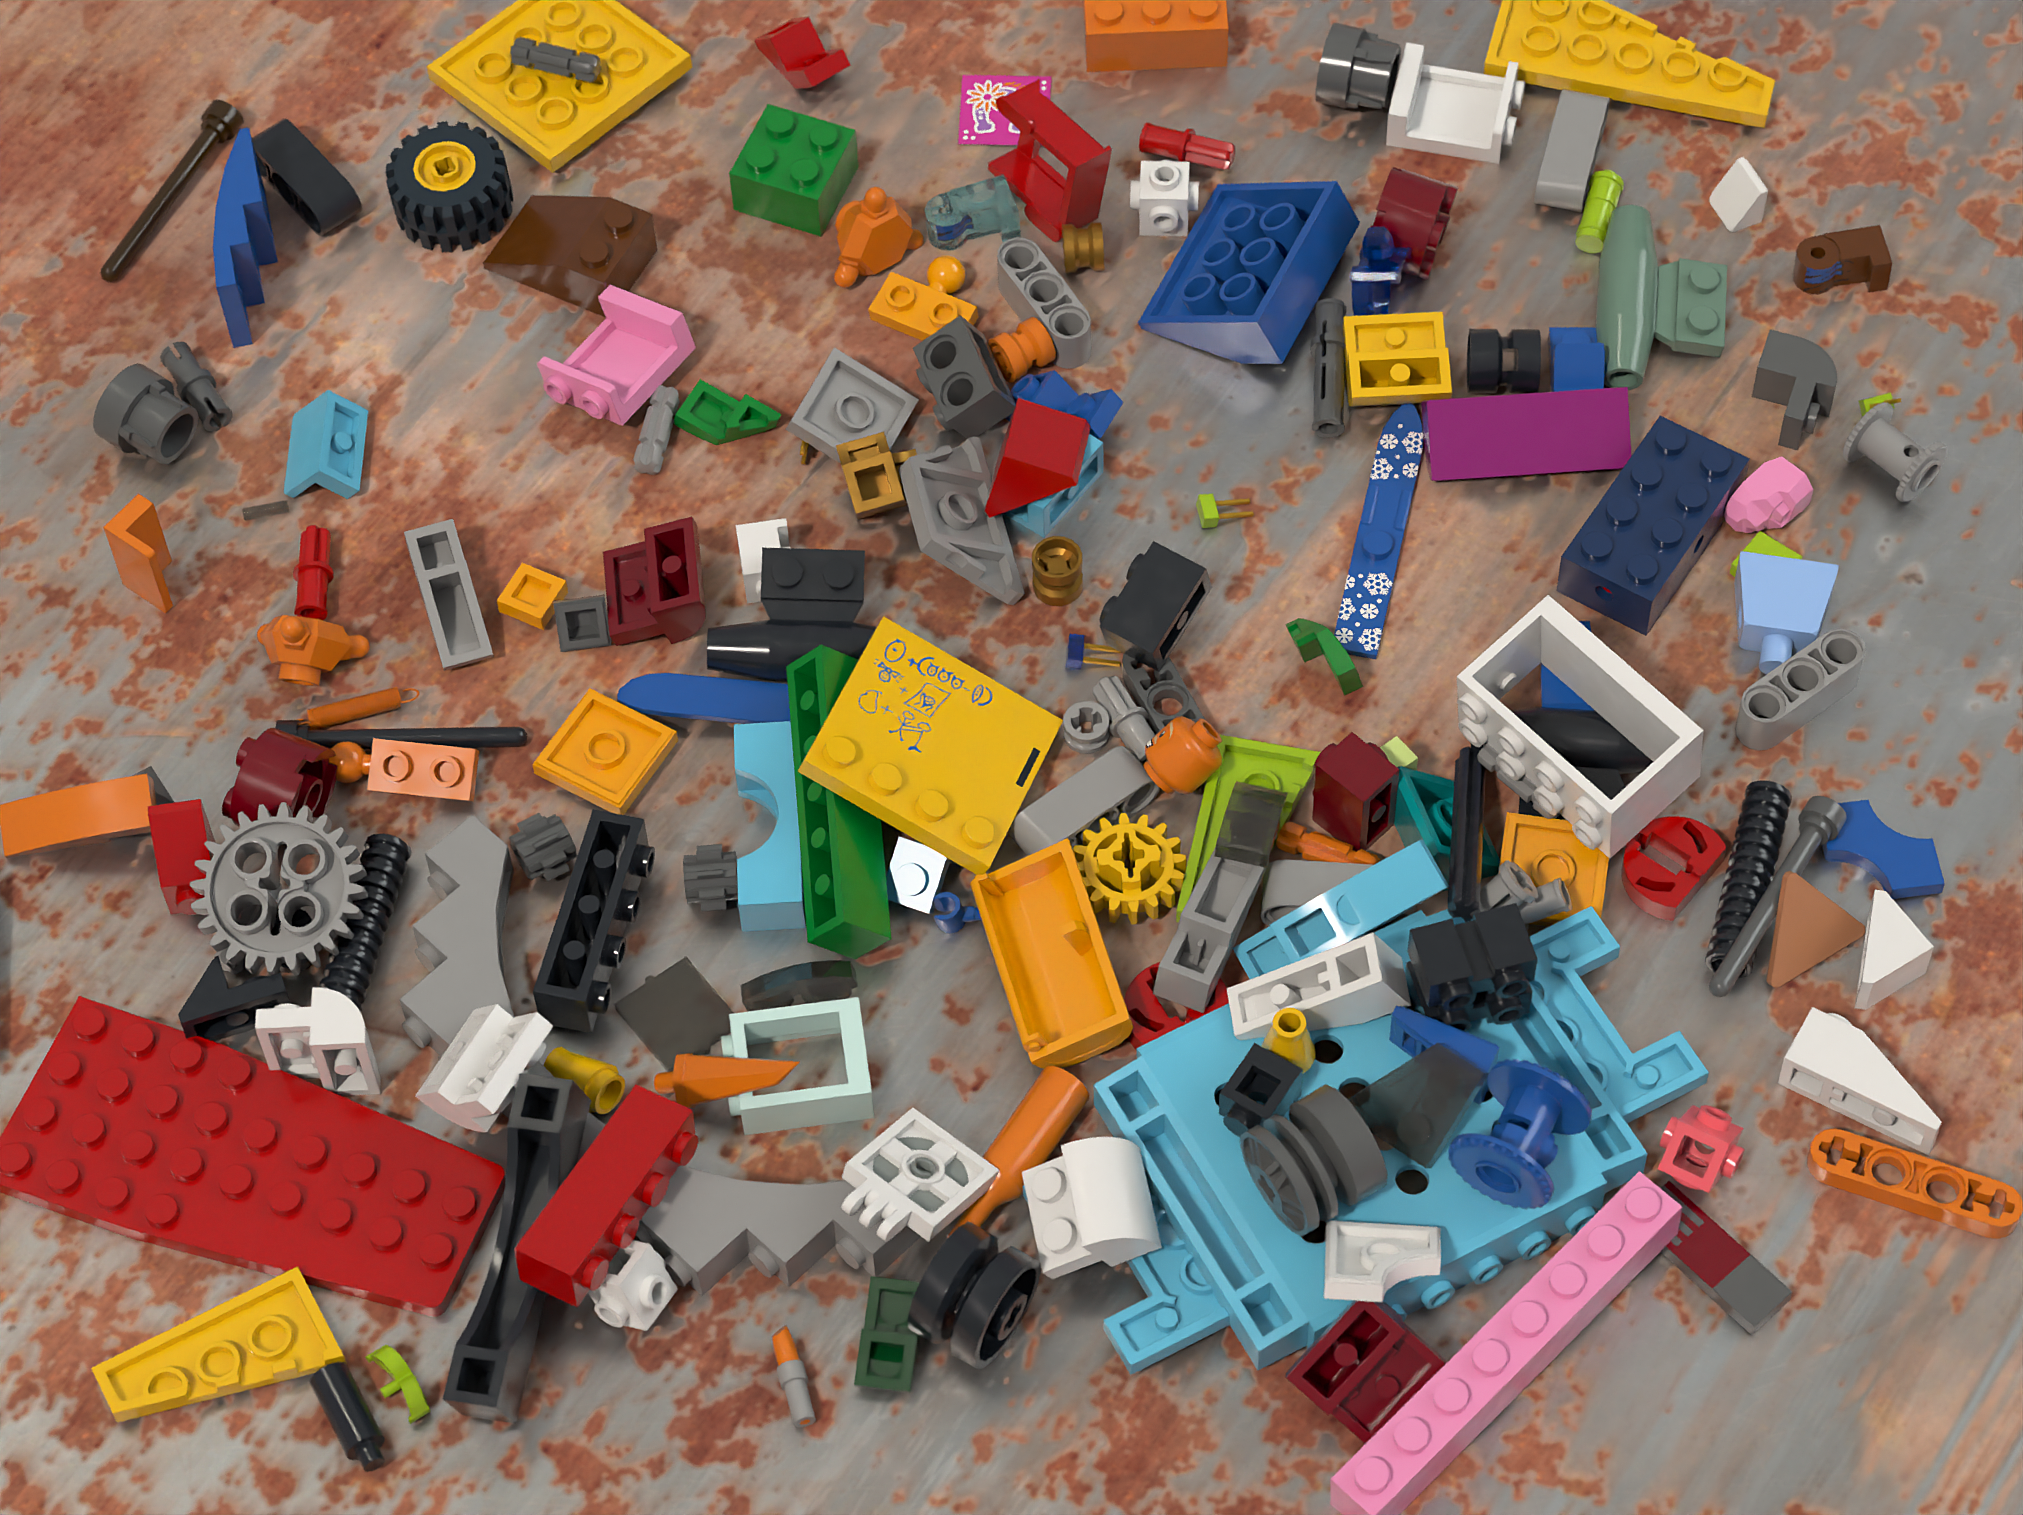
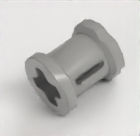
(1508, 887)

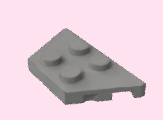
(947, 511)

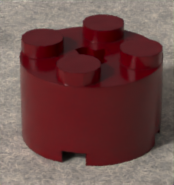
(1413, 215)
(280, 770)

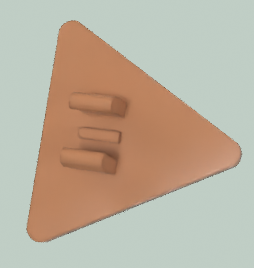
(1806, 930)

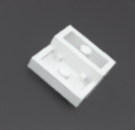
(321, 1043)
(483, 1066)
(1091, 1206)

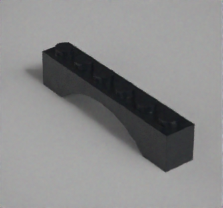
(499, 1340)

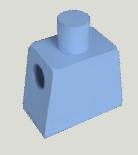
(1780, 604)

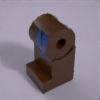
(1843, 259)

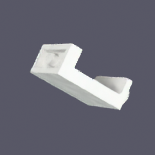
(1452, 109)

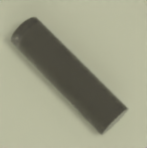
(265, 510)

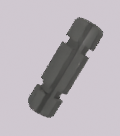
(555, 59)

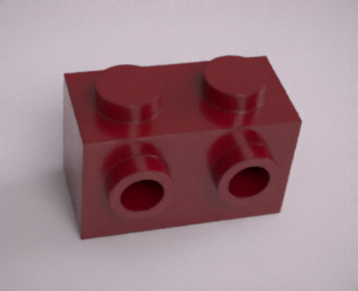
(1355, 792)

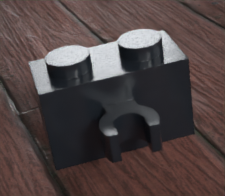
(1154, 605)

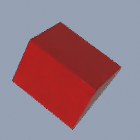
(1037, 456)

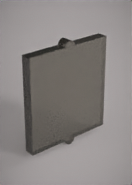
(676, 1013)

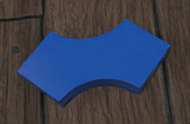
(1899, 862)

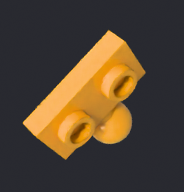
(922, 308)

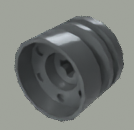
(1313, 1159)

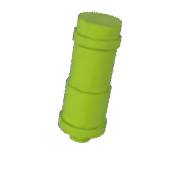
(1600, 202)

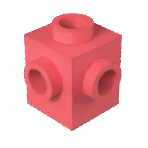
(1692, 1162)

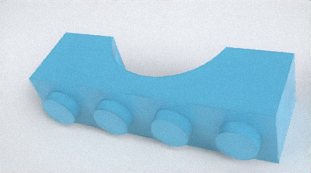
(771, 875)

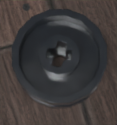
(974, 1295)

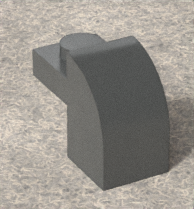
(1799, 377)

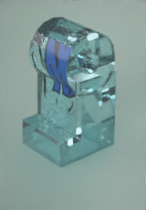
(971, 214)

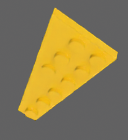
(1622, 57)

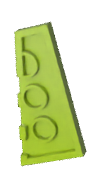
(1251, 763)

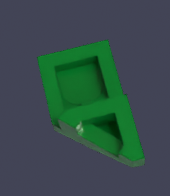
(721, 418)
(1314, 640)

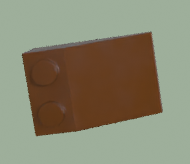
(575, 247)

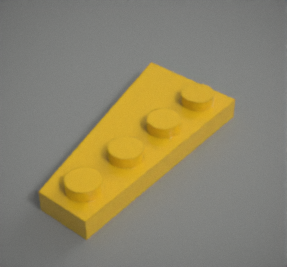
(232, 1348)

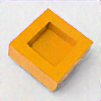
(531, 596)

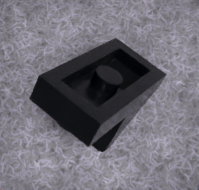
(221, 1011)

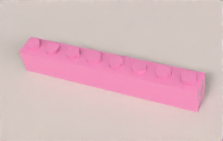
(1507, 1352)

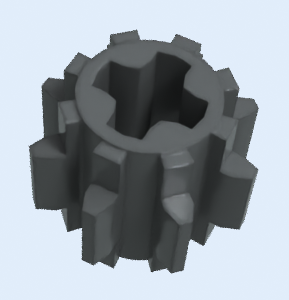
(543, 847)
(710, 877)

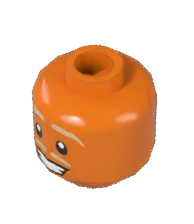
(1183, 755)

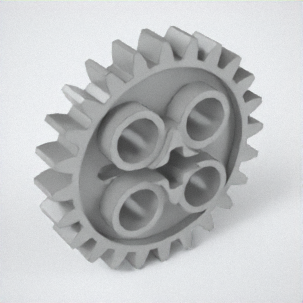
(231, 890)

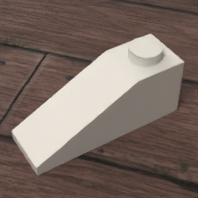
(1330, 989)
(1853, 1077)

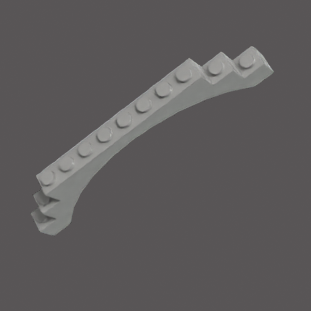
(704, 1218)

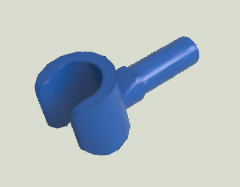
(955, 920)

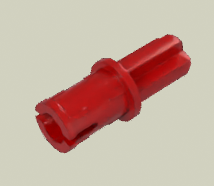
(1186, 146)
(313, 573)

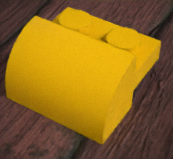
(1396, 359)

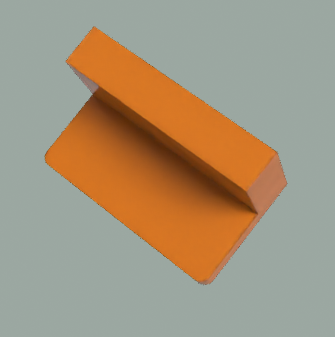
(140, 551)

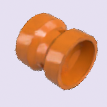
(1022, 349)

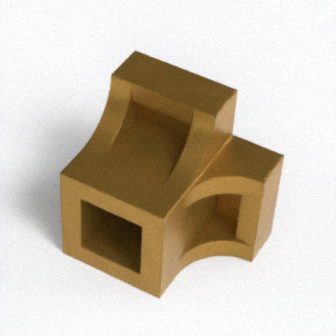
(873, 474)

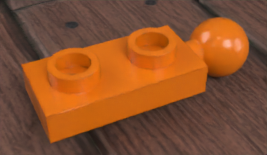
(410, 768)

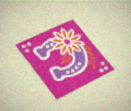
(979, 117)

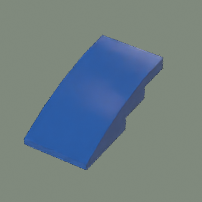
(241, 238)

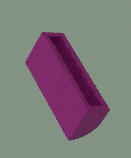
(1526, 433)

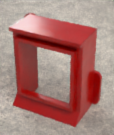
(1047, 194)

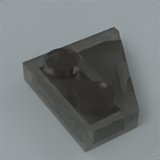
(1421, 1102)

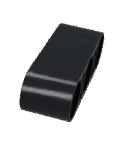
(305, 177)

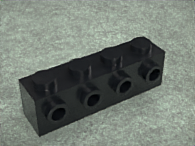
(592, 921)

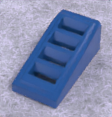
(1418, 1032)

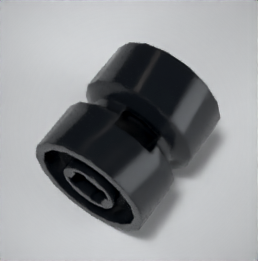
(1485, 361)

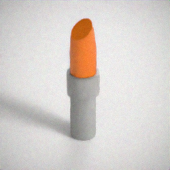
(793, 1378)

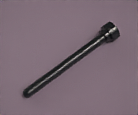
(457, 737)

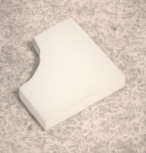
(1373, 1257)

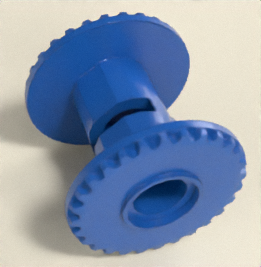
(1513, 1158)

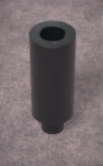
(349, 1415)

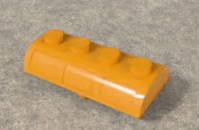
(1052, 958)

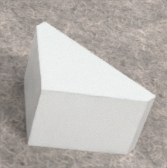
(1892, 952)

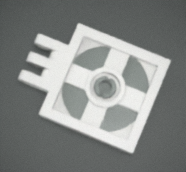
(915, 1178)

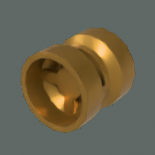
(1057, 571)

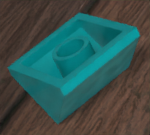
(1426, 812)

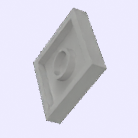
(848, 405)

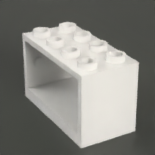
(1614, 691)

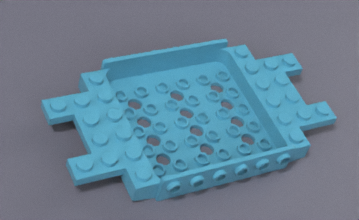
(1241, 1267)

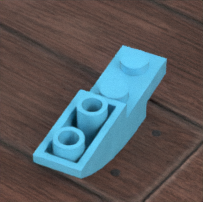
(1345, 911)

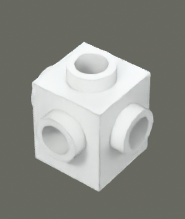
(1164, 198)
(634, 1288)

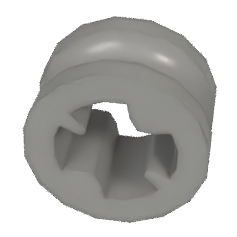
(1086, 742)

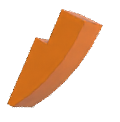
(77, 816)

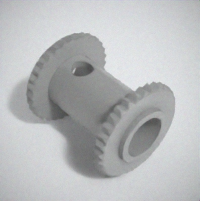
(1894, 452)

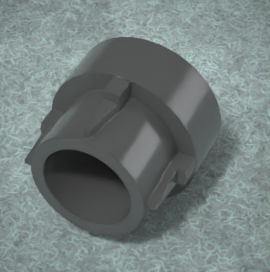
(1357, 68)
(144, 415)

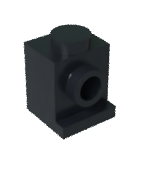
(1257, 1079)

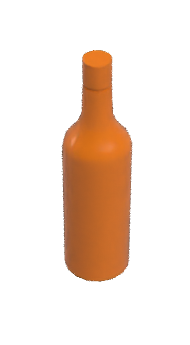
(1028, 1138)

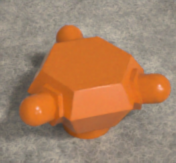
(872, 236)
(308, 647)

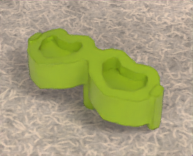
(403, 1379)

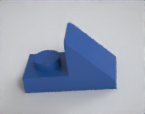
(1575, 359)

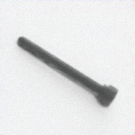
(1819, 823)

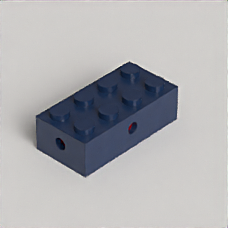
(1651, 525)

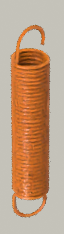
(355, 708)

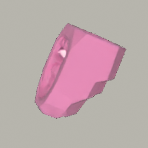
(1769, 497)

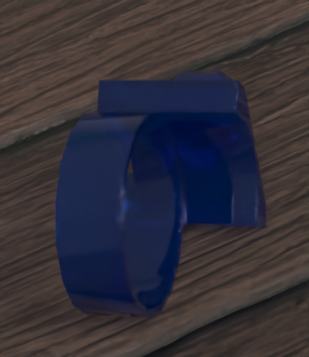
(1378, 267)

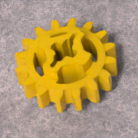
(1152, 856)

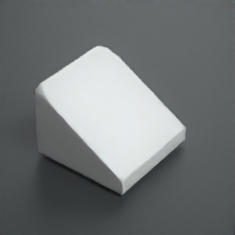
(1739, 197)

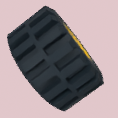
(449, 186)

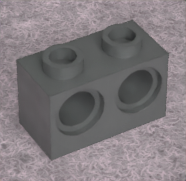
(963, 379)

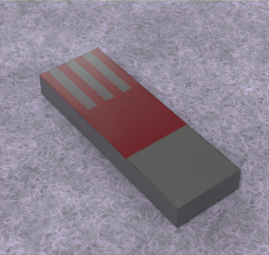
(1723, 1267)

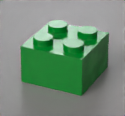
(794, 170)

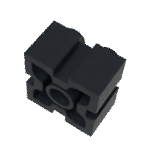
(1472, 969)

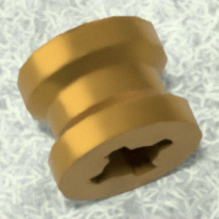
(1083, 247)

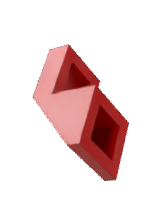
(800, 53)

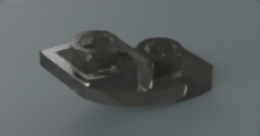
(1250, 824)
(812, 980)

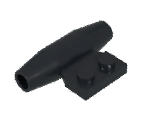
(809, 603)
(1587, 744)

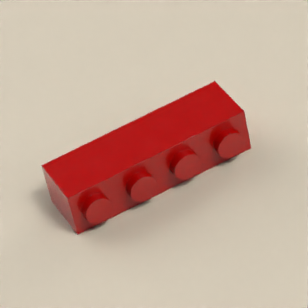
(607, 1196)

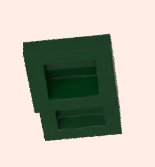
(886, 1344)

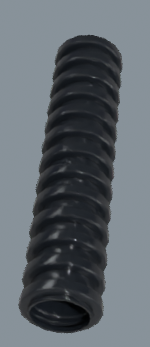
(1749, 865)
(351, 969)

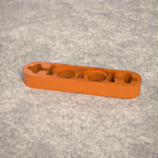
(1911, 1191)

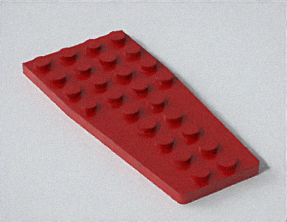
(243, 1164)

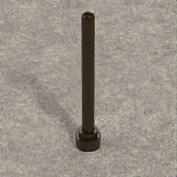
(219, 123)

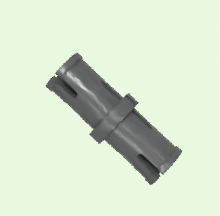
(196, 386)

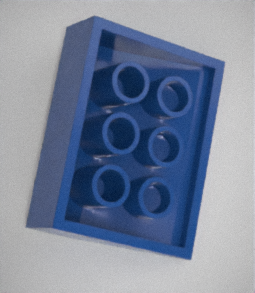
(1253, 269)

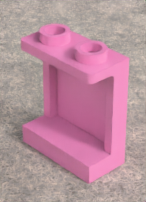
(621, 358)

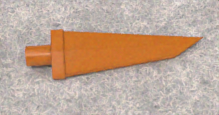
(712, 1078)

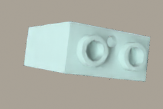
(811, 1105)

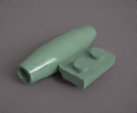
(1644, 301)

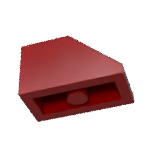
(178, 841)

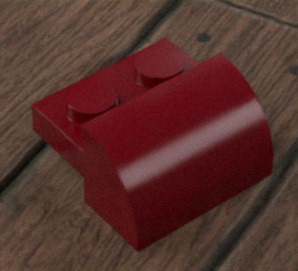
(656, 585)
(1365, 1367)

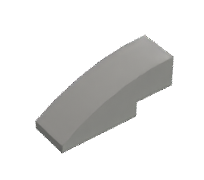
(448, 594)
(1207, 932)

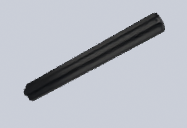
(1466, 836)

